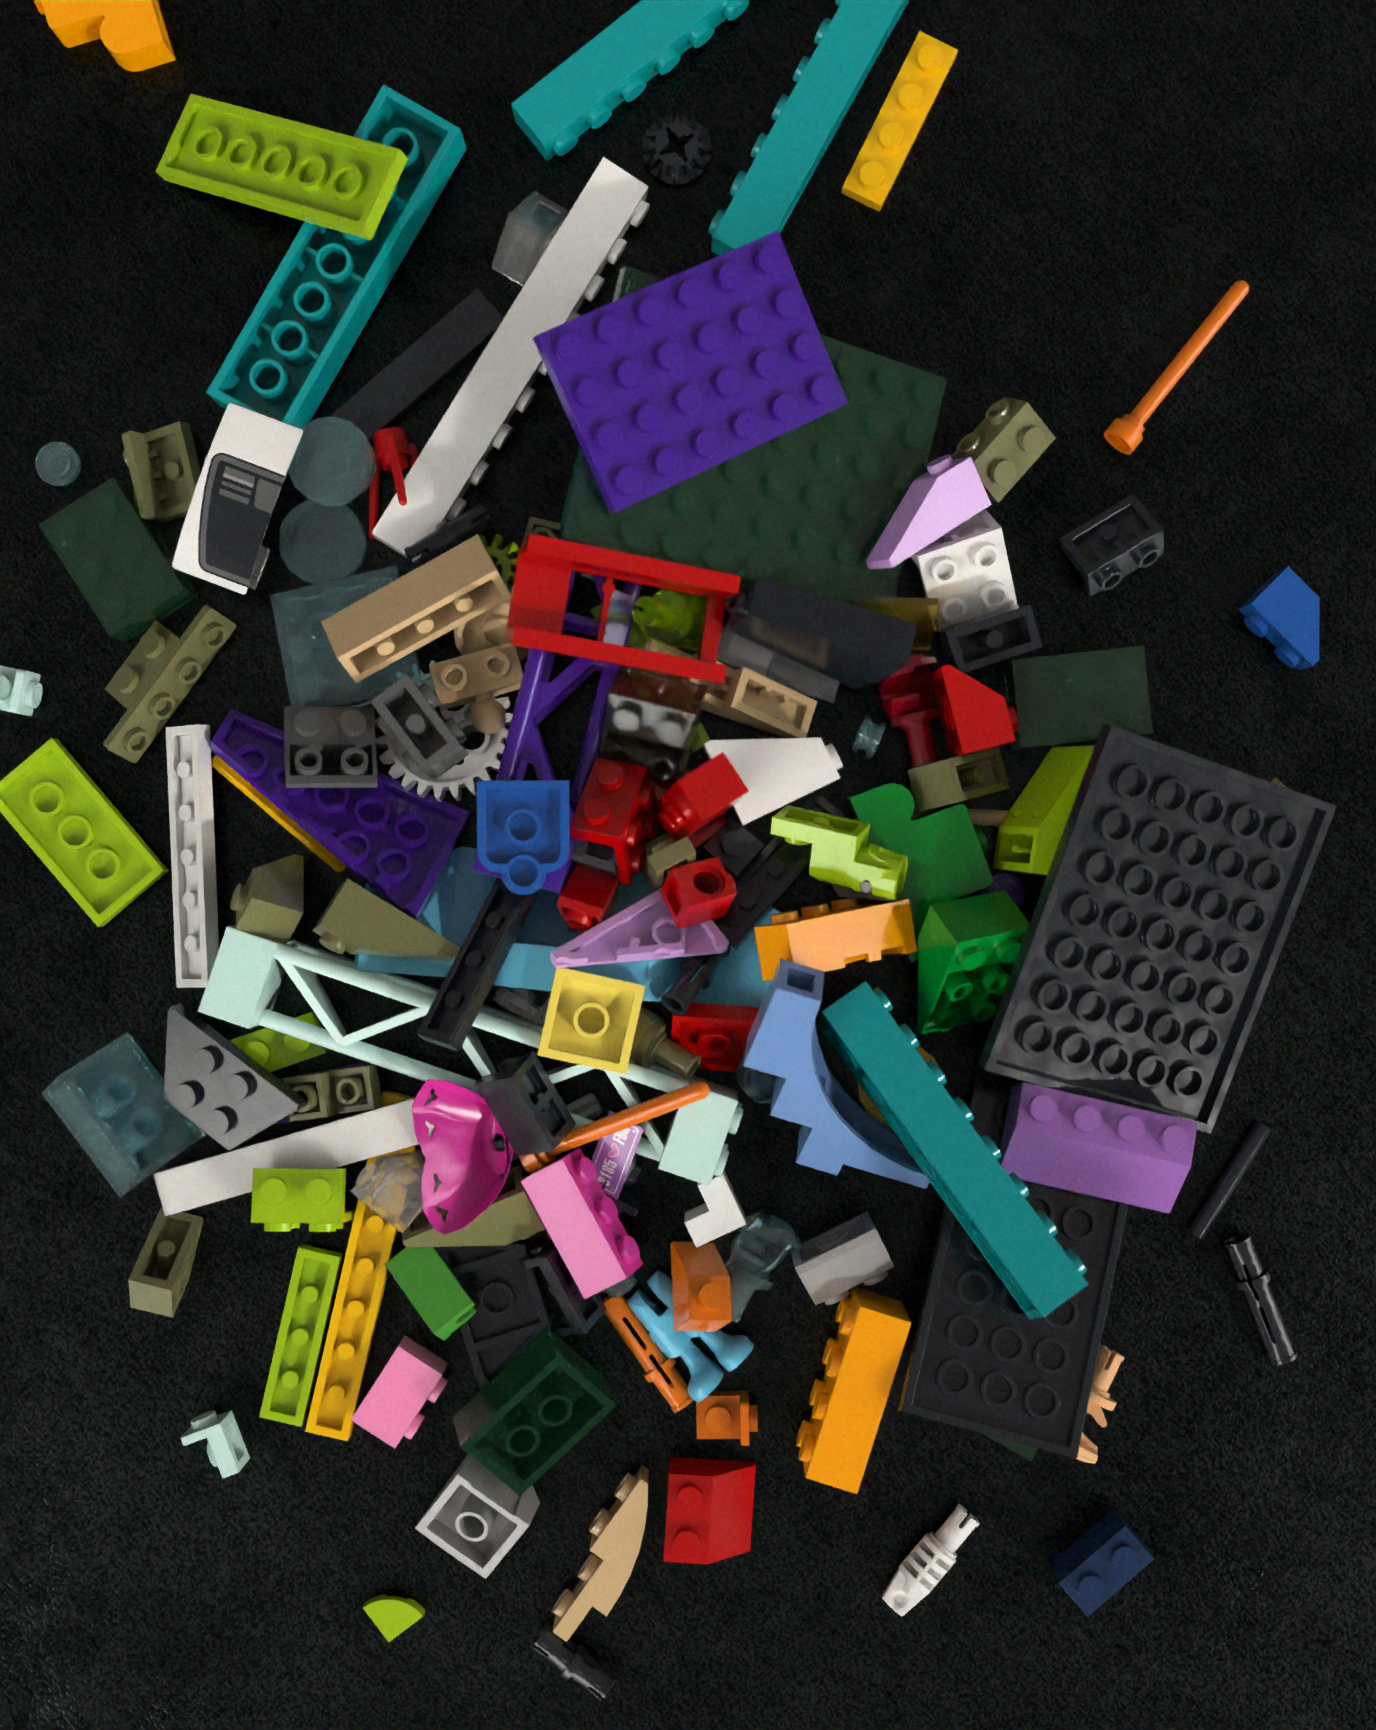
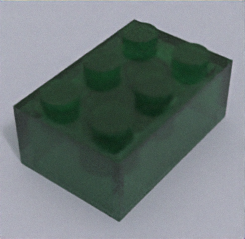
(117, 560)
(1073, 694)
(533, 1412)

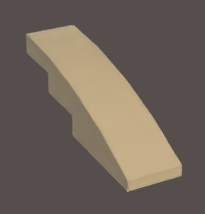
(751, 698)

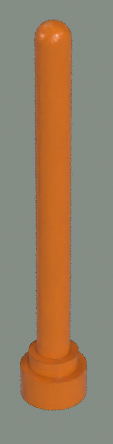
(1127, 431)
(619, 1121)

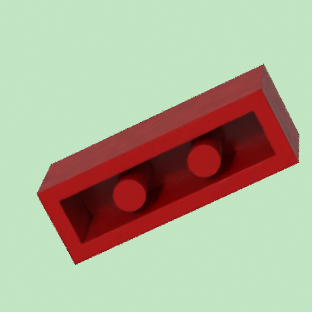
(700, 797)

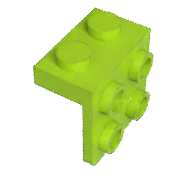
(299, 1195)

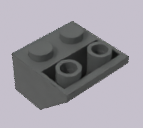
(330, 747)

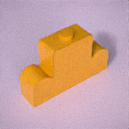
(128, 28)

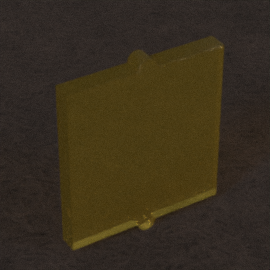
(915, 610)

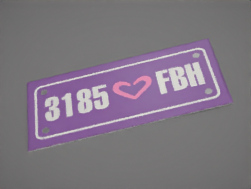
(614, 1157)

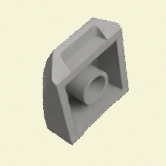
(477, 1517)

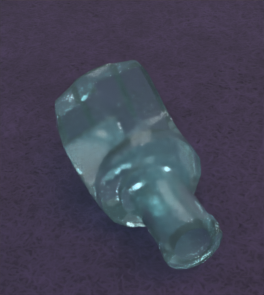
(754, 1254)

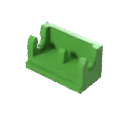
(432, 1289)

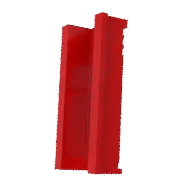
(542, 594)

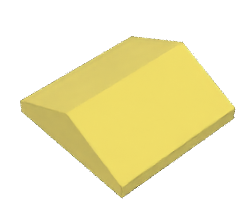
(591, 1020)

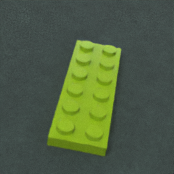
(282, 166)

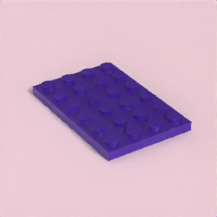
(691, 371)

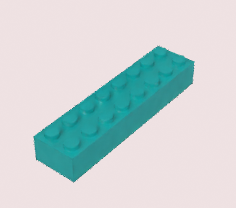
(335, 278)
(951, 1152)

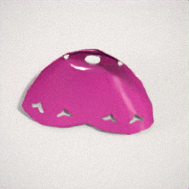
(459, 1154)

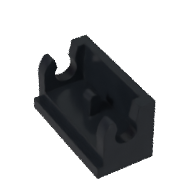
(526, 1105)
(578, 1312)

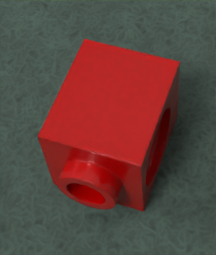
(687, 903)

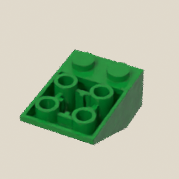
(966, 959)

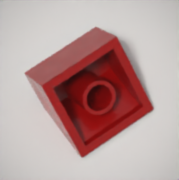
(972, 713)
(708, 1510)

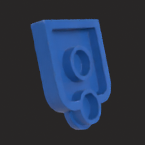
(523, 830)

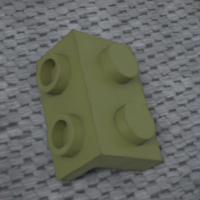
(1005, 445)
(162, 470)

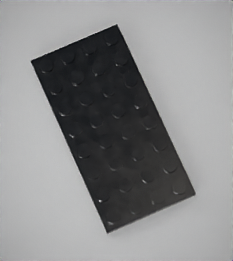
(974, 1347)

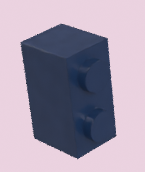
(1100, 1562)

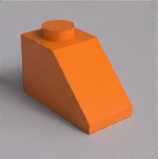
(699, 1288)

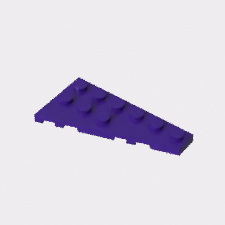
(377, 832)

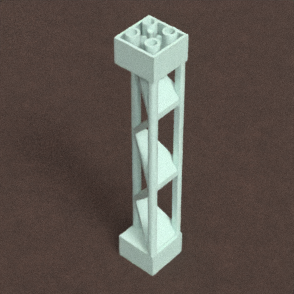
(250, 977)

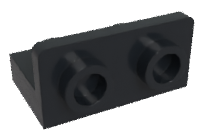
(1114, 544)

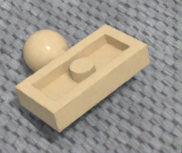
(478, 679)

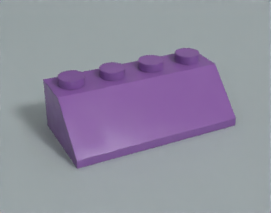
(1096, 1147)

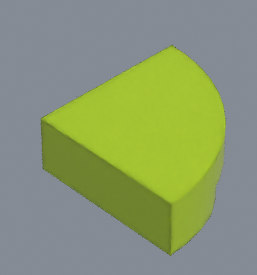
(393, 1614)

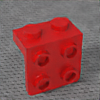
(618, 813)

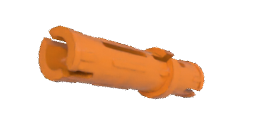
(677, 1391)

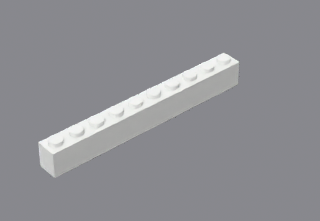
(511, 360)

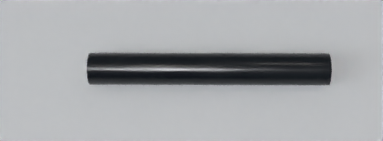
(1229, 1180)

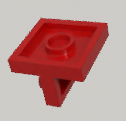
(714, 1033)

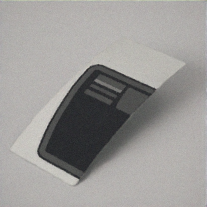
(235, 498)

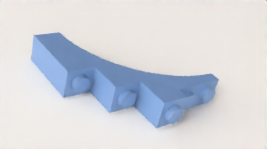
(806, 1093)

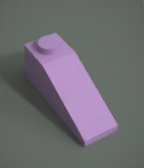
(930, 509)

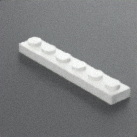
(192, 853)

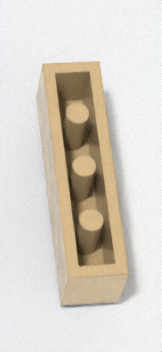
(416, 609)

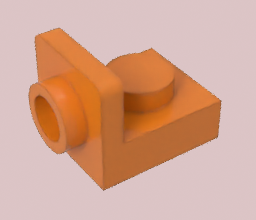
(726, 1416)

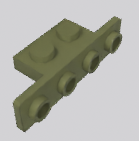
(160, 677)

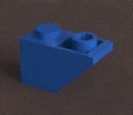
(1287, 616)

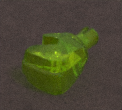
(672, 618)

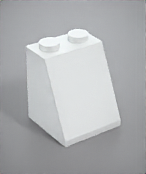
(776, 771)

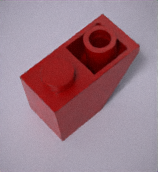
(587, 898)

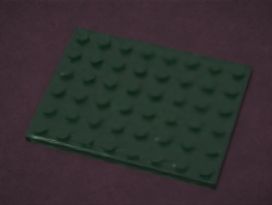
(795, 505)

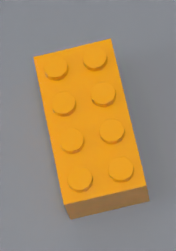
(853, 1389)

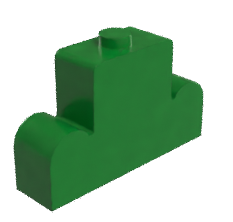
(940, 847)

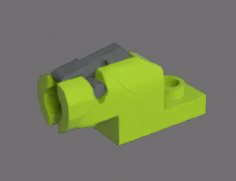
(842, 853)

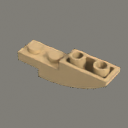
(616, 1543)

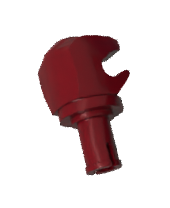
(907, 704)

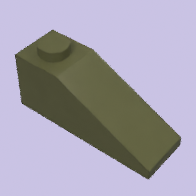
(371, 927)
(504, 1222)

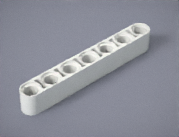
(316, 1147)

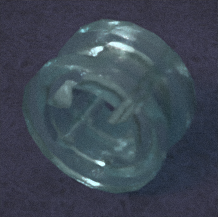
(868, 736)

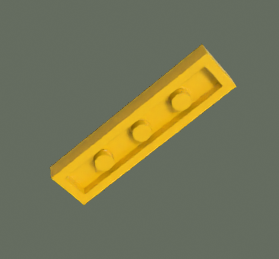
(899, 121)

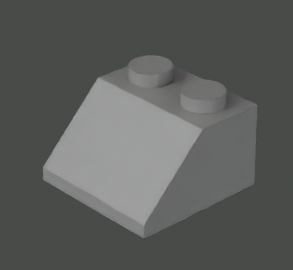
(842, 1260)

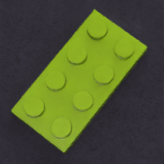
(78, 832)

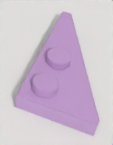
(640, 934)

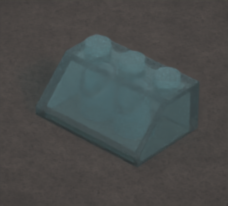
(120, 1115)

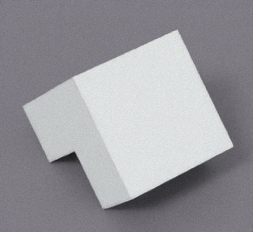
(718, 1215)

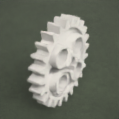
(475, 765)

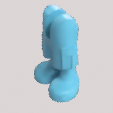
(704, 1371)

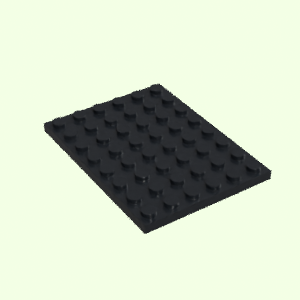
(1156, 930)

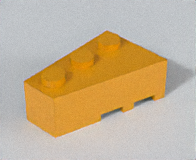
(836, 935)

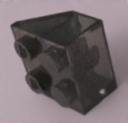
(652, 722)

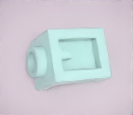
(19, 690)
(224, 1439)

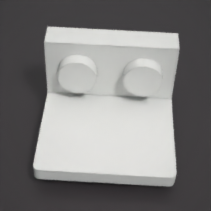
(967, 571)

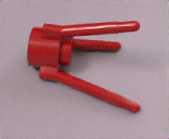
(393, 453)

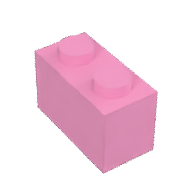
(400, 1392)

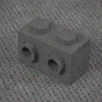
(411, 716)

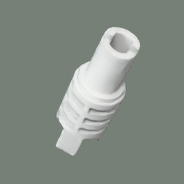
(928, 1562)

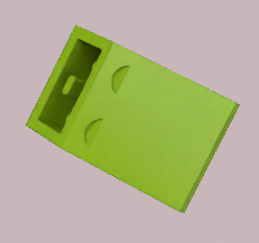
(1039, 815)

